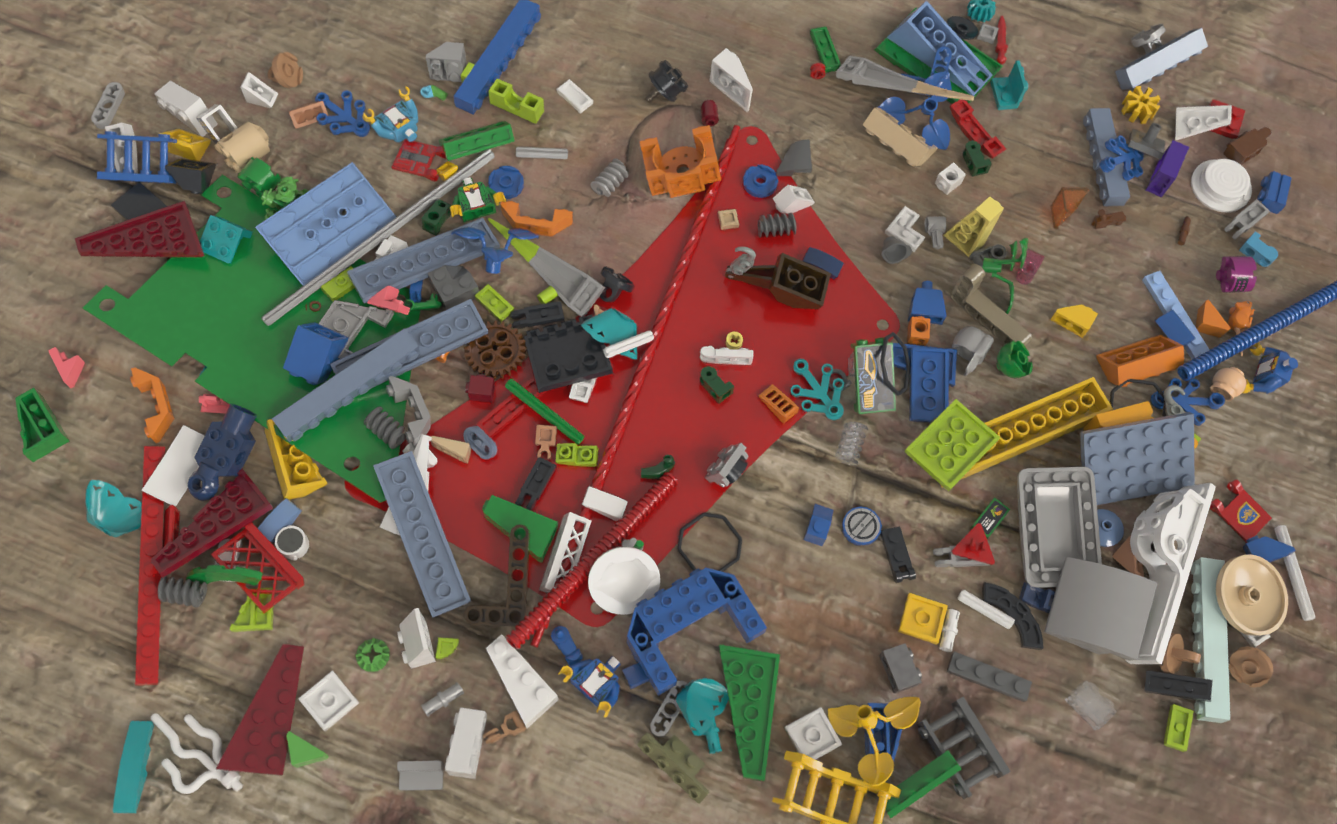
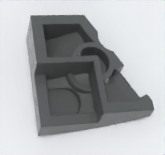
(796, 159)

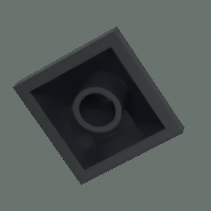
(191, 174)

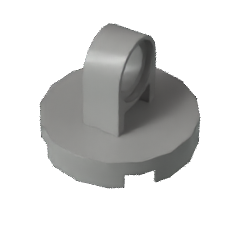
(1149, 37)

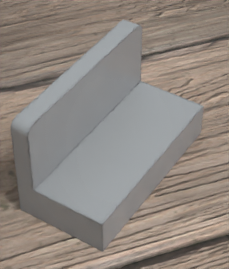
(420, 775)

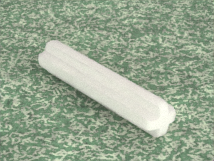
(628, 344)
(986, 609)

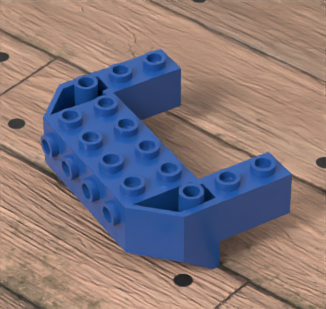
(680, 607)

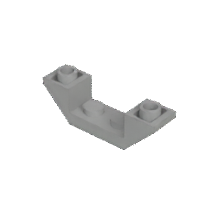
(402, 391)

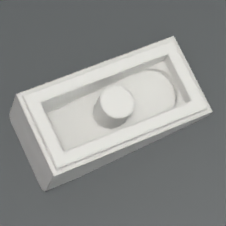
(604, 503)

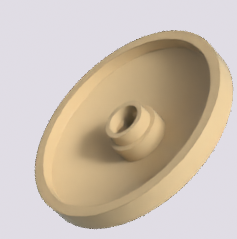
(1252, 595)

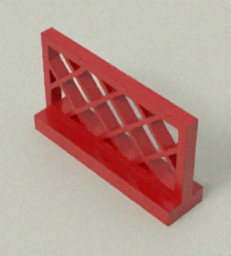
(274, 558)

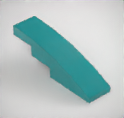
(132, 767)

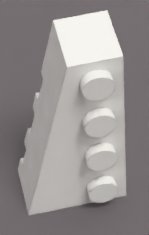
(526, 688)

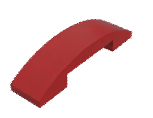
(974, 130)

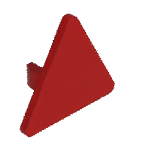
(975, 546)

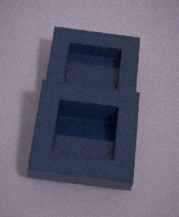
(823, 261)
(1037, 597)

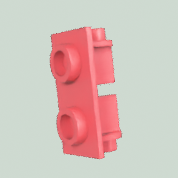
(213, 404)

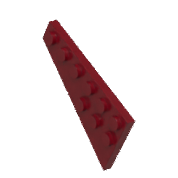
(217, 520)
(261, 736)

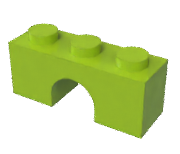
(503, 96)

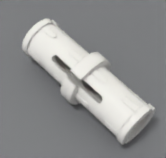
(949, 630)

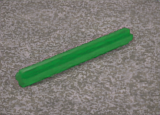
(544, 411)

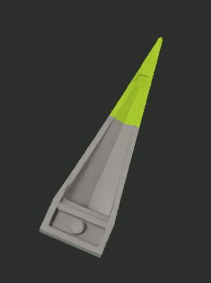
(571, 284)

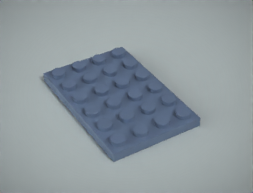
(1140, 457)

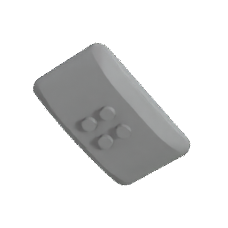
(1056, 521)

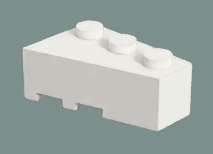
(466, 743)

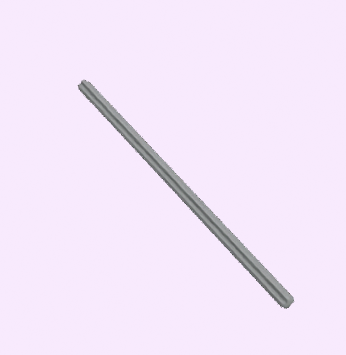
(376, 238)

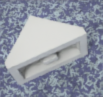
(257, 92)

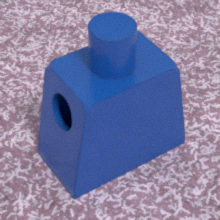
(928, 304)

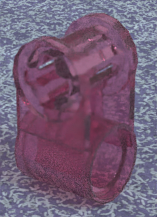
(1031, 265)

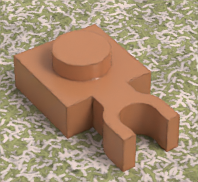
(545, 438)

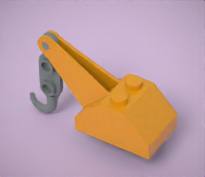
(1136, 412)

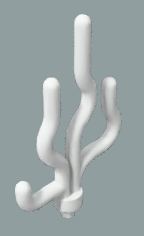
(227, 778)

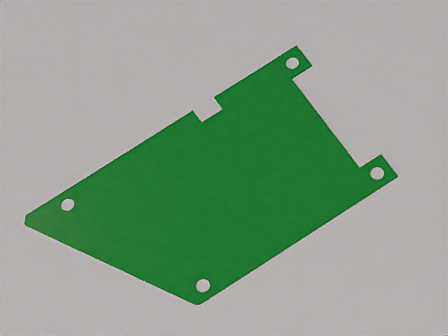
(216, 318)

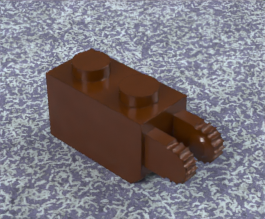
(1247, 145)

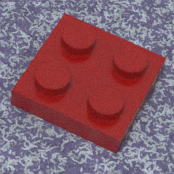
(1233, 129)

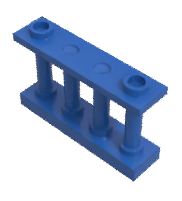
(127, 173)

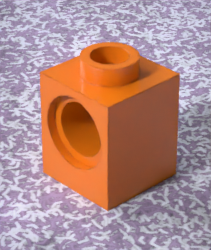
(915, 337)

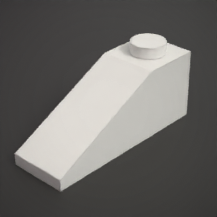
(126, 130)

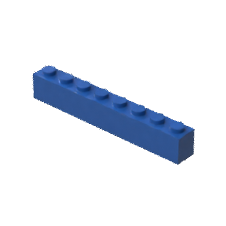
(497, 56)

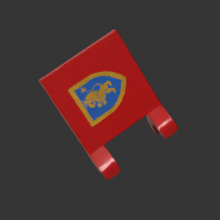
(1242, 513)

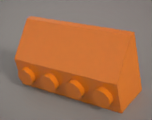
(1141, 359)

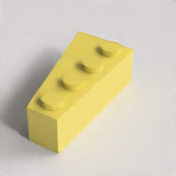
(975, 227)

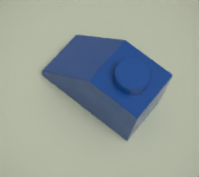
(818, 525)
(1267, 548)

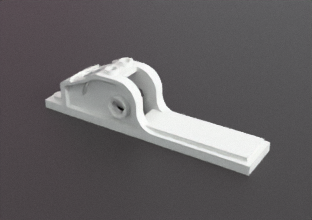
(1179, 519)

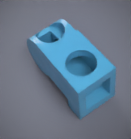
(1259, 250)

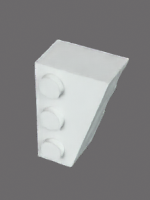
(184, 106)

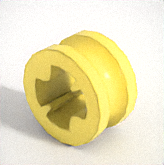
(736, 336)

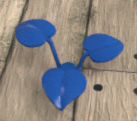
(935, 133)
(494, 255)

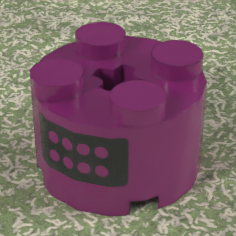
(1237, 274)

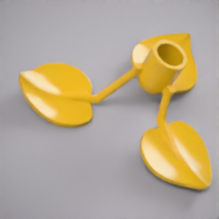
(846, 719)

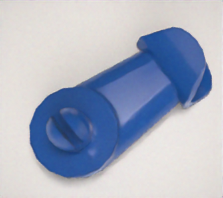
(564, 641)

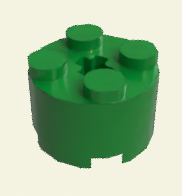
(258, 176)

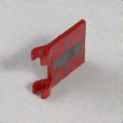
(417, 158)

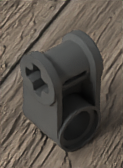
(990, 252)

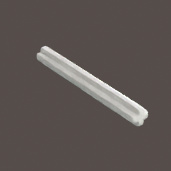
(1295, 576)

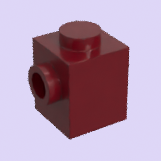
(480, 388)

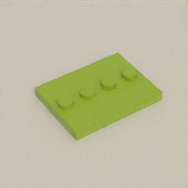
(952, 444)

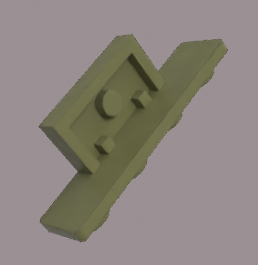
(677, 762)

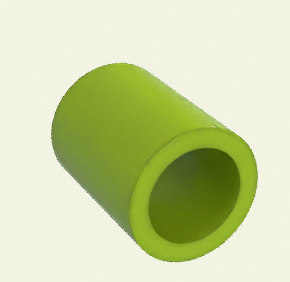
(547, 295)

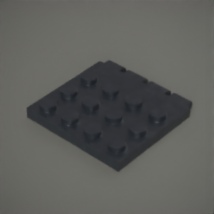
(565, 355)

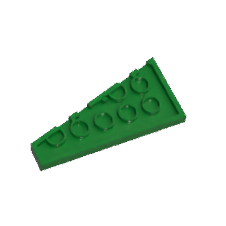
(751, 696)

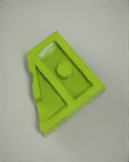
(252, 618)

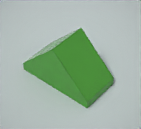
(302, 752)

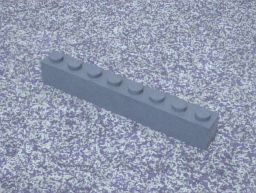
(346, 385)

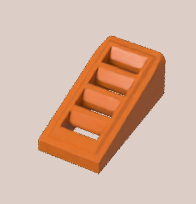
(792, 407)

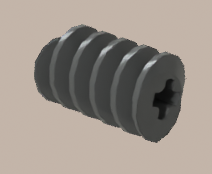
(776, 223)
(385, 427)
(181, 593)

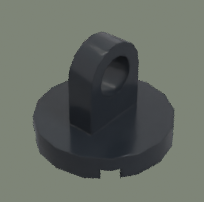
(616, 282)

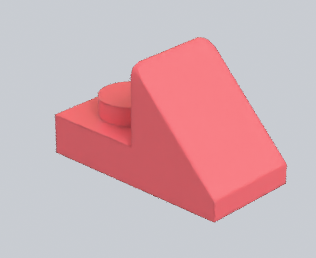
(388, 300)
(68, 368)

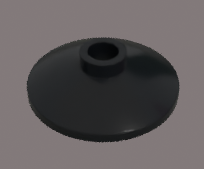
(963, 27)

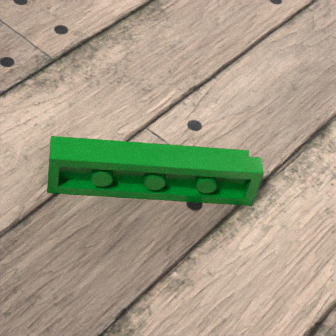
(477, 140)
(923, 782)

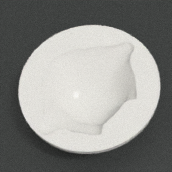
(1221, 185)
(623, 579)

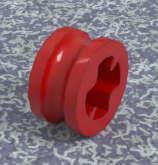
(817, 71)

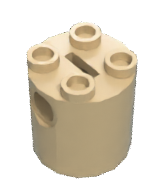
(243, 144)

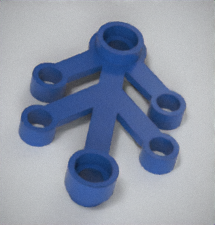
(344, 115)
(1132, 155)
(1185, 401)

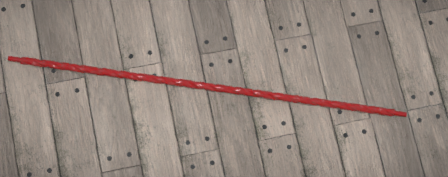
(648, 353)

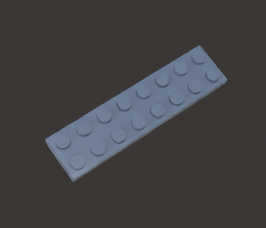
(418, 260)
(433, 336)
(422, 534)

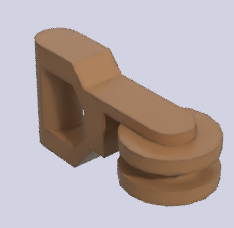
(493, 737)

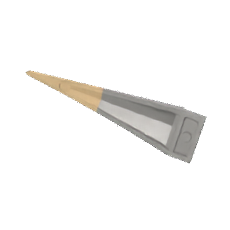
(868, 73)

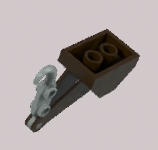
(789, 280)

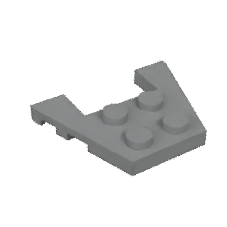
(350, 318)

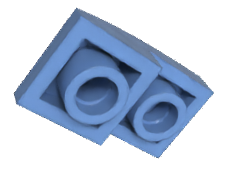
(279, 518)

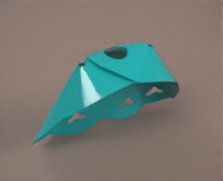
(614, 327)
(111, 513)
(697, 703)

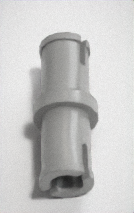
(442, 699)

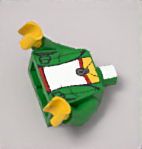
(475, 200)

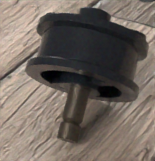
(667, 82)

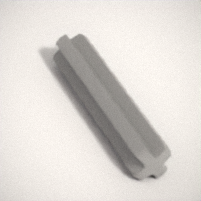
(537, 152)

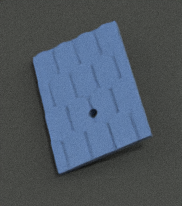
(313, 231)

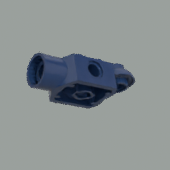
(222, 451)

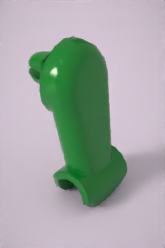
(432, 304)

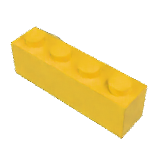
(294, 469)

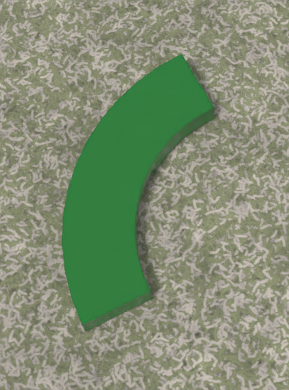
(219, 573)

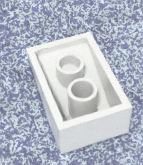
(731, 78)
(416, 640)

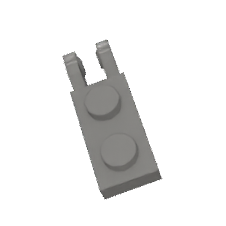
(1248, 218)
(954, 560)

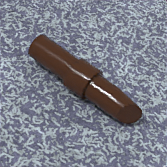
(1184, 231)

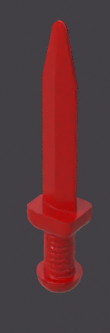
(1001, 46)

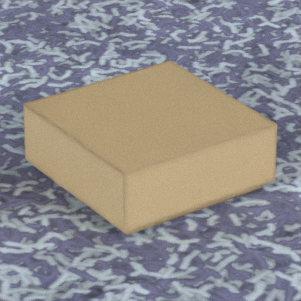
(728, 219)

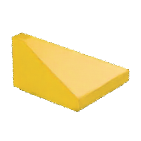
(446, 170)

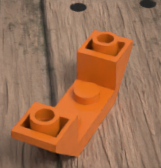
(561, 220)
(159, 424)

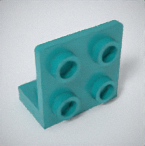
(1011, 89)
(222, 238)

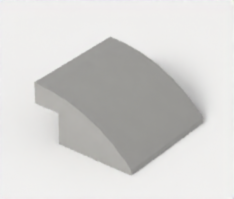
(1101, 608)

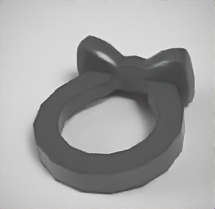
(847, 383)

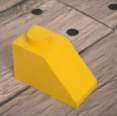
(1075, 318)

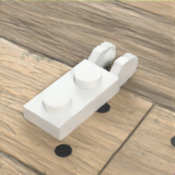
(726, 356)

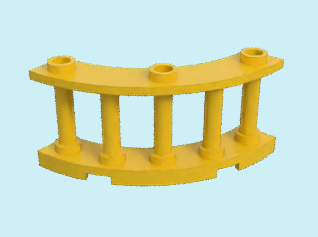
(838, 778)

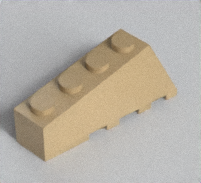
(898, 137)

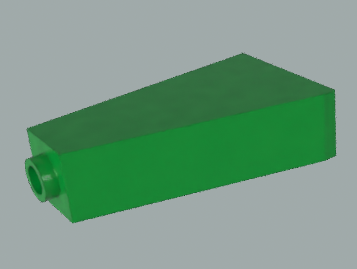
(506, 515)

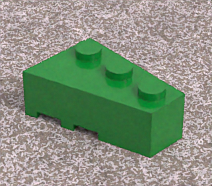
(39, 426)

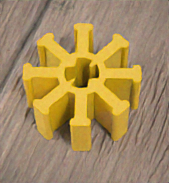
(1140, 105)

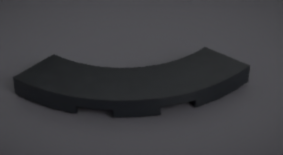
(1012, 606)

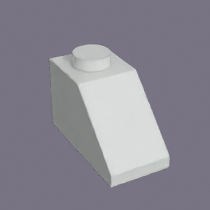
(792, 199)

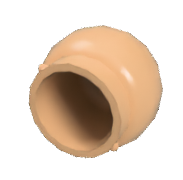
(1228, 382)

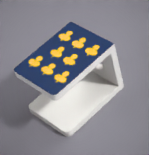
(202, 120)

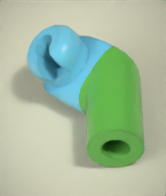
(433, 91)

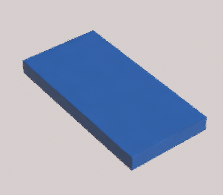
(928, 383)

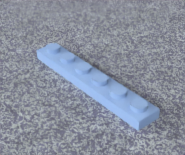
(1168, 301)

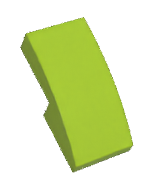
(577, 455)

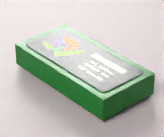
(992, 516)

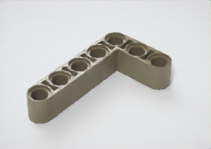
(984, 310)

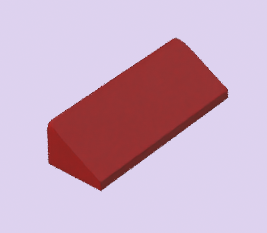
(171, 524)

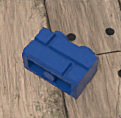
(1274, 191)

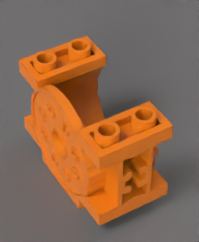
(700, 161)

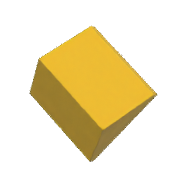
(188, 144)

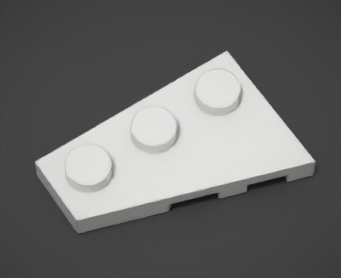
(1200, 119)

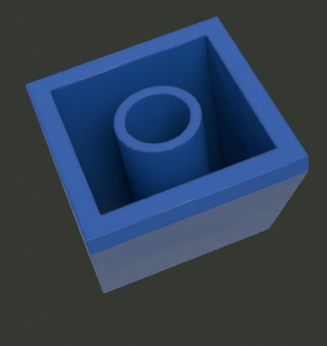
(313, 352)

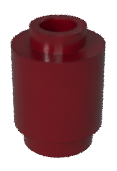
(709, 113)

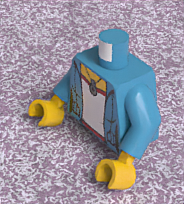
(397, 121)

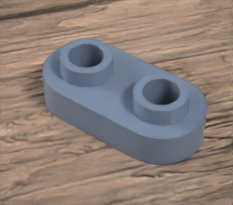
(481, 442)

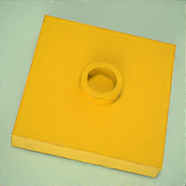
(922, 618)

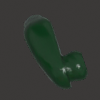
(658, 470)

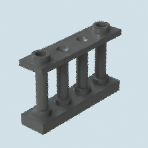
(973, 730)

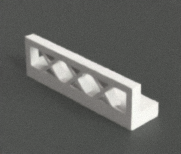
(560, 547)

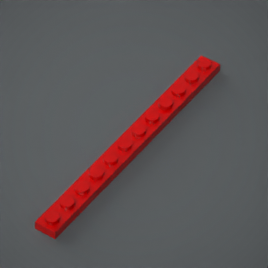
(148, 602)

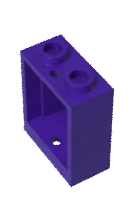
(1167, 168)

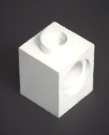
(955, 178)

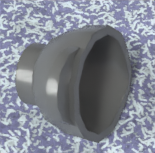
(895, 250)

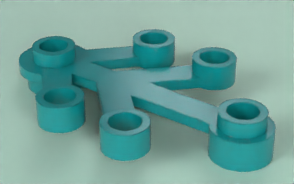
(818, 391)

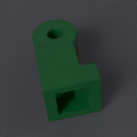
(975, 160)
(436, 217)
(714, 384)

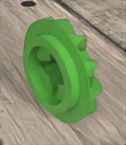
(379, 661)

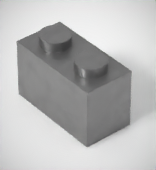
(900, 668)

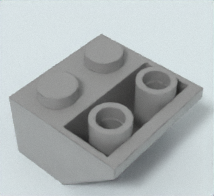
(447, 62)

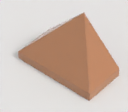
(307, 113)
(1127, 559)

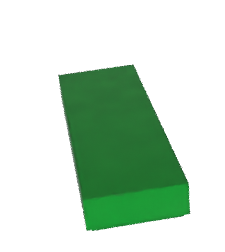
(825, 49)

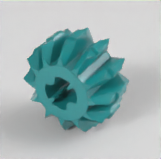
(981, 10)

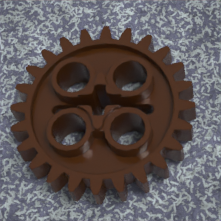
(499, 364)

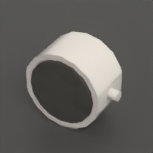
(292, 542)

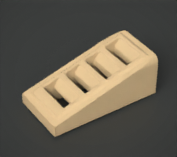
(454, 448)

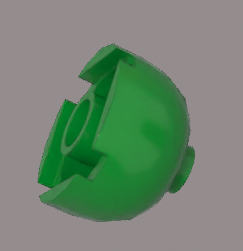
(1013, 360)

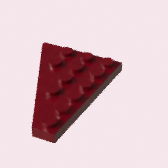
(154, 234)

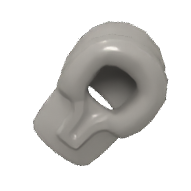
(972, 345)

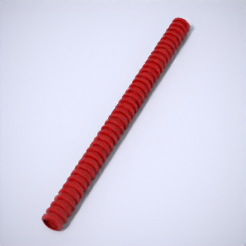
(581, 571)

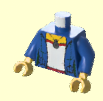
(1273, 369)
(595, 681)

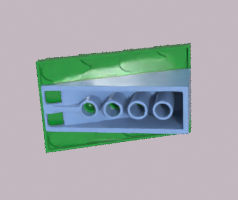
(914, 48)

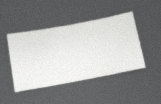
(175, 468)

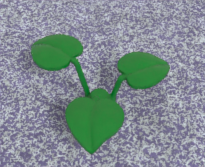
(994, 265)

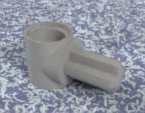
(935, 227)

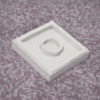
(328, 701)
(813, 734)

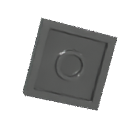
(1147, 141)

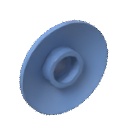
(1114, 534)

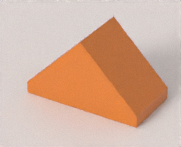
(1210, 321)

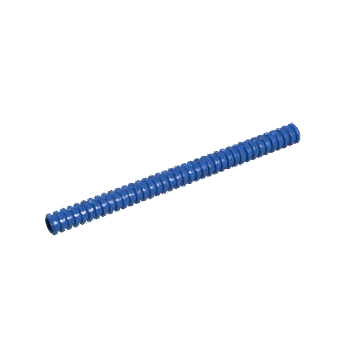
(1257, 332)

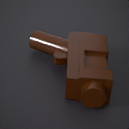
(1103, 220)

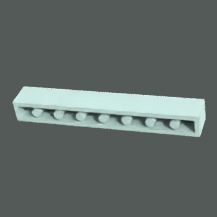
(1210, 640)

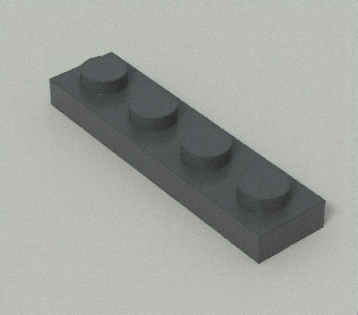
(989, 676)

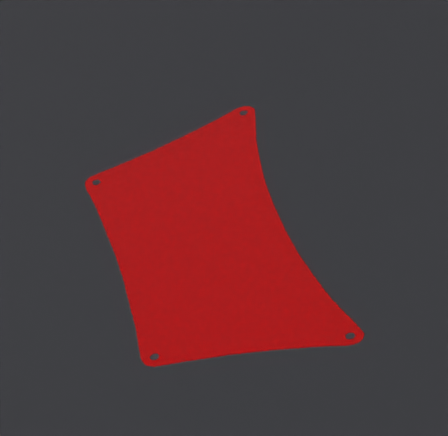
(672, 408)

